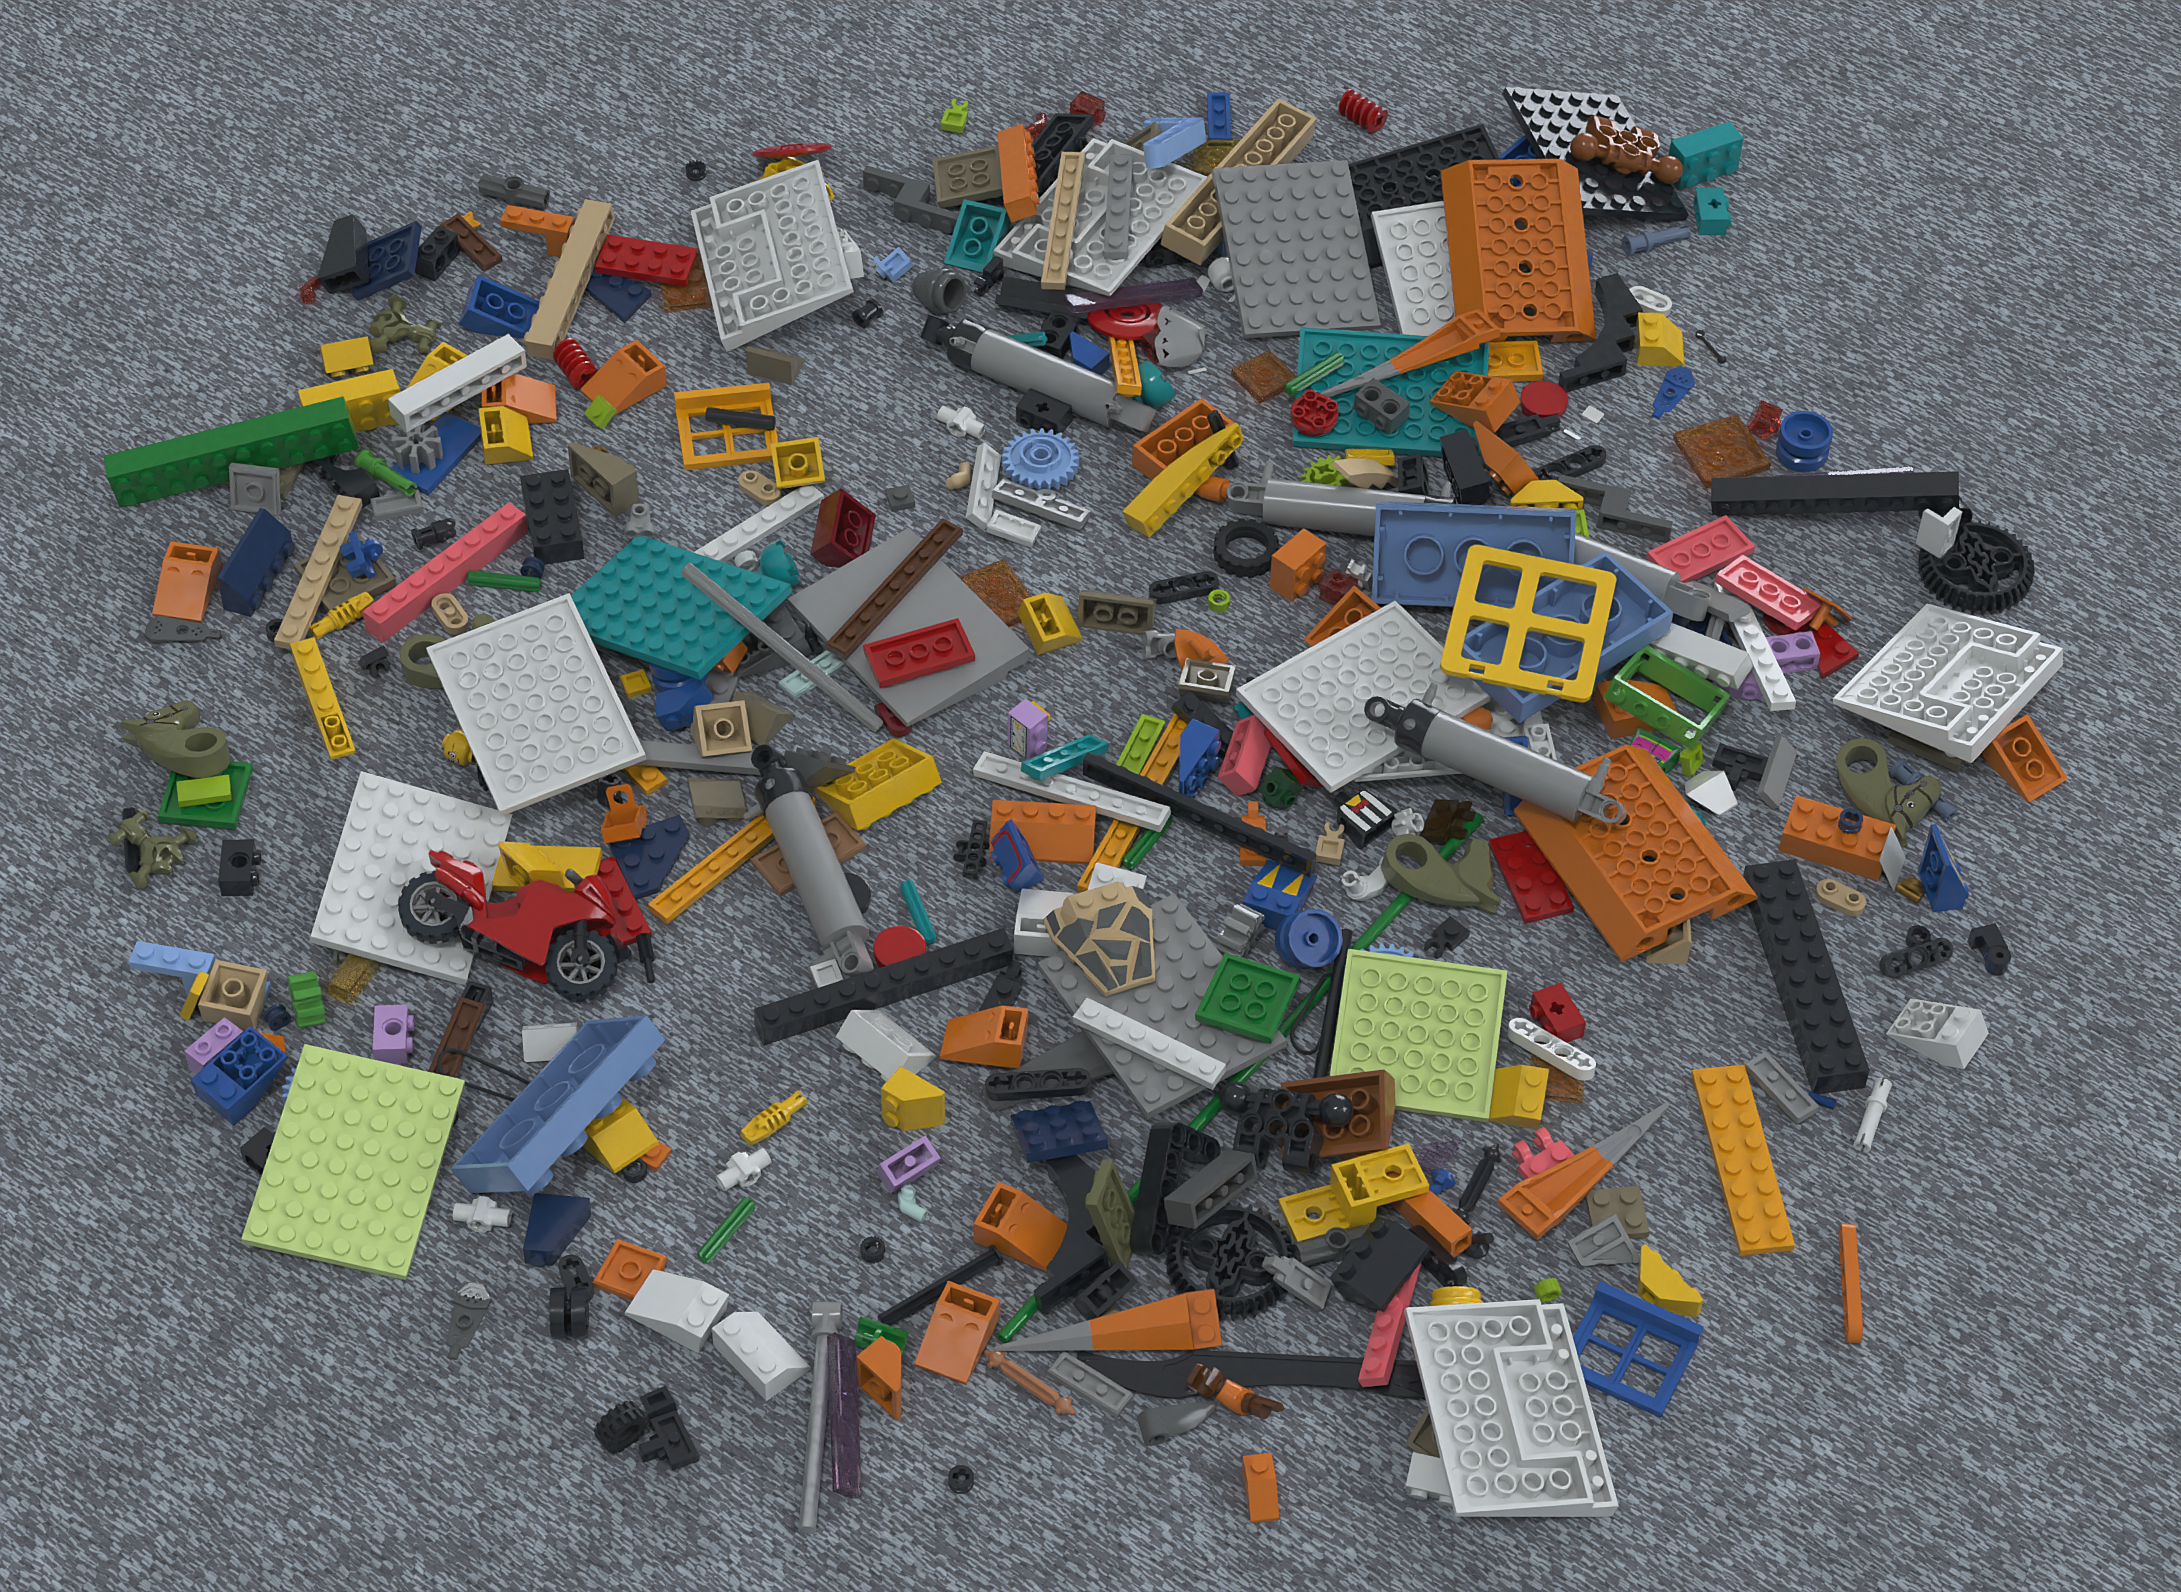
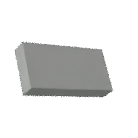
(396, 505)

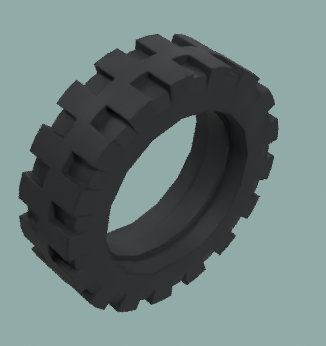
(1245, 529)

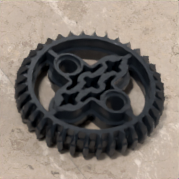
(1979, 569)
(1230, 1260)

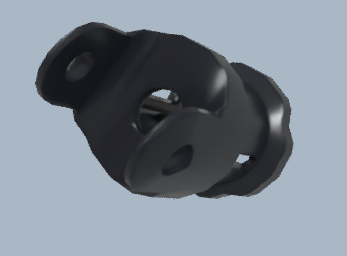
(435, 532)

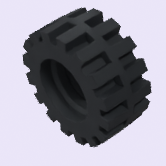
(621, 1427)

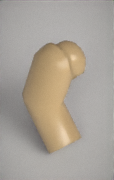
(960, 479)

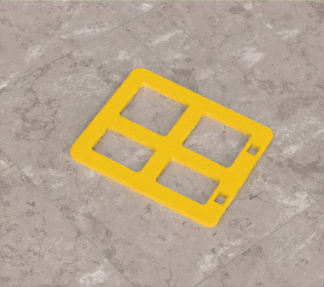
(1522, 620)

